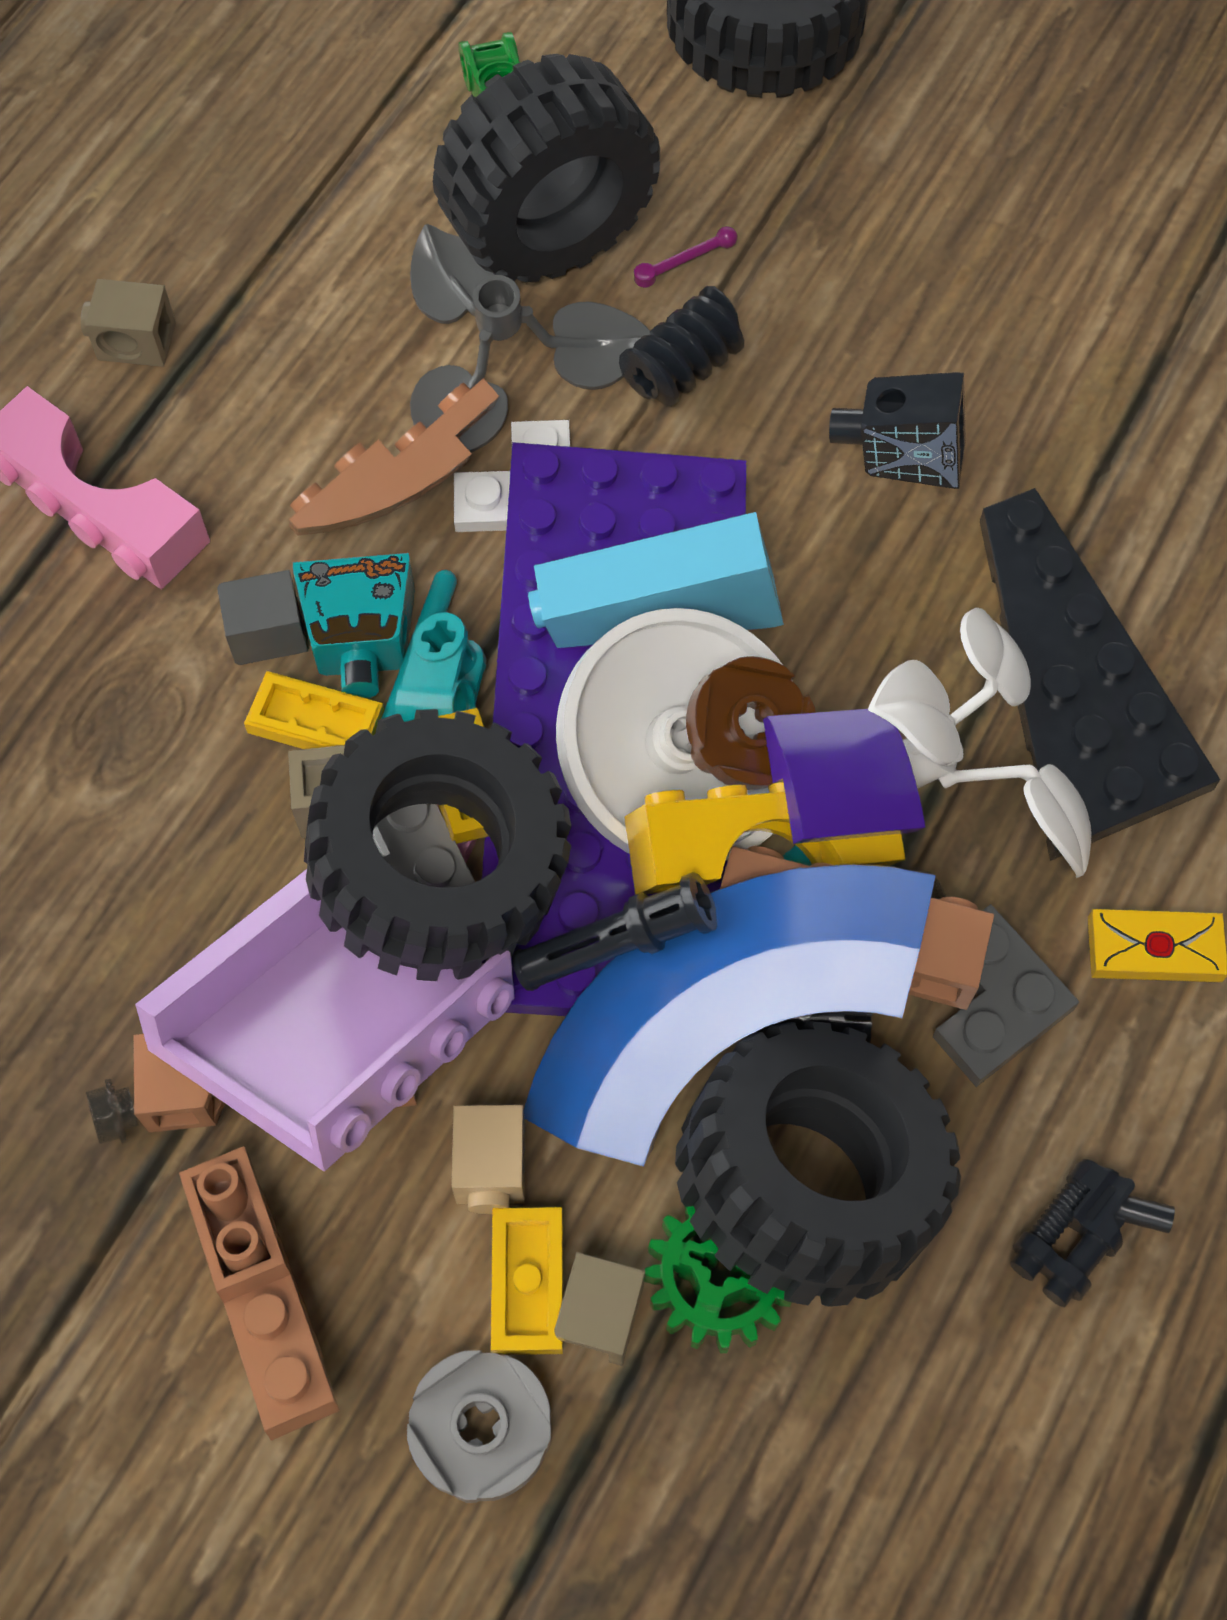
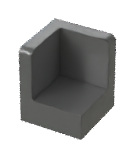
(262, 617)

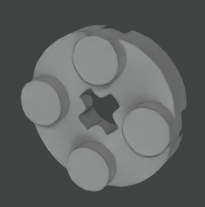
(437, 1417)

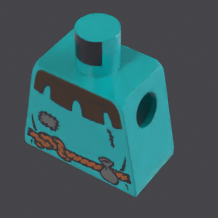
(357, 616)

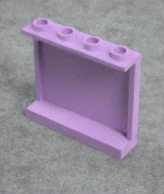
(310, 1032)

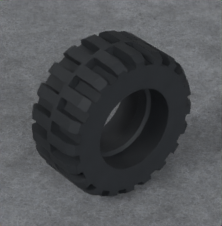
(766, 42)
(546, 167)
(440, 765)
(773, 1221)

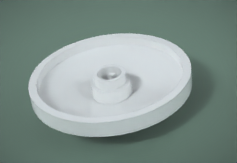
(627, 711)

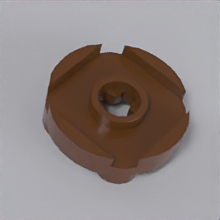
(714, 715)

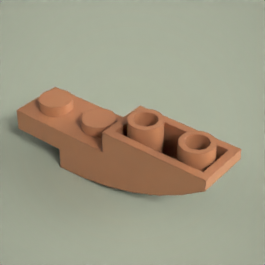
(378, 483)
(259, 1293)

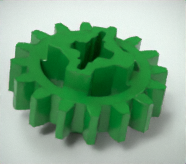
(693, 1265)

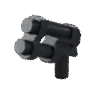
(1095, 1206)

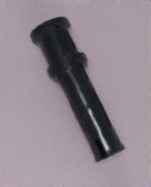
(641, 925)

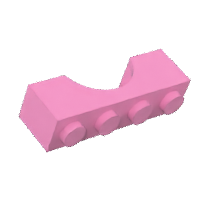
(142, 526)

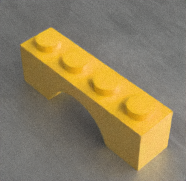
(687, 836)

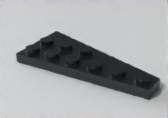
(1091, 692)

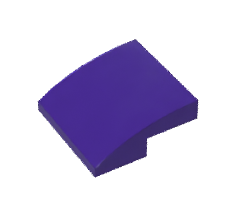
(843, 775)

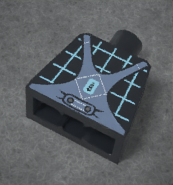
(908, 428)

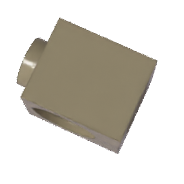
(129, 322)

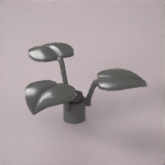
(450, 283)

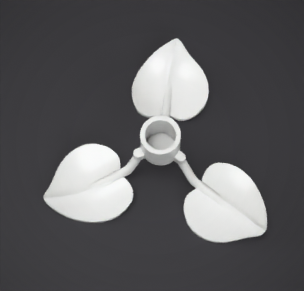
(920, 709)

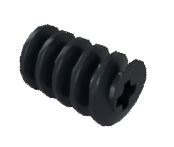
(683, 348)

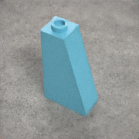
(701, 568)

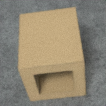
(488, 1156)

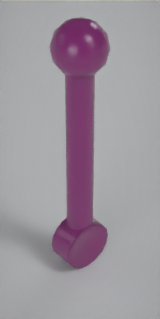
(646, 273)

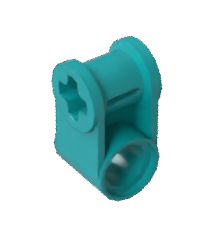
(441, 669)

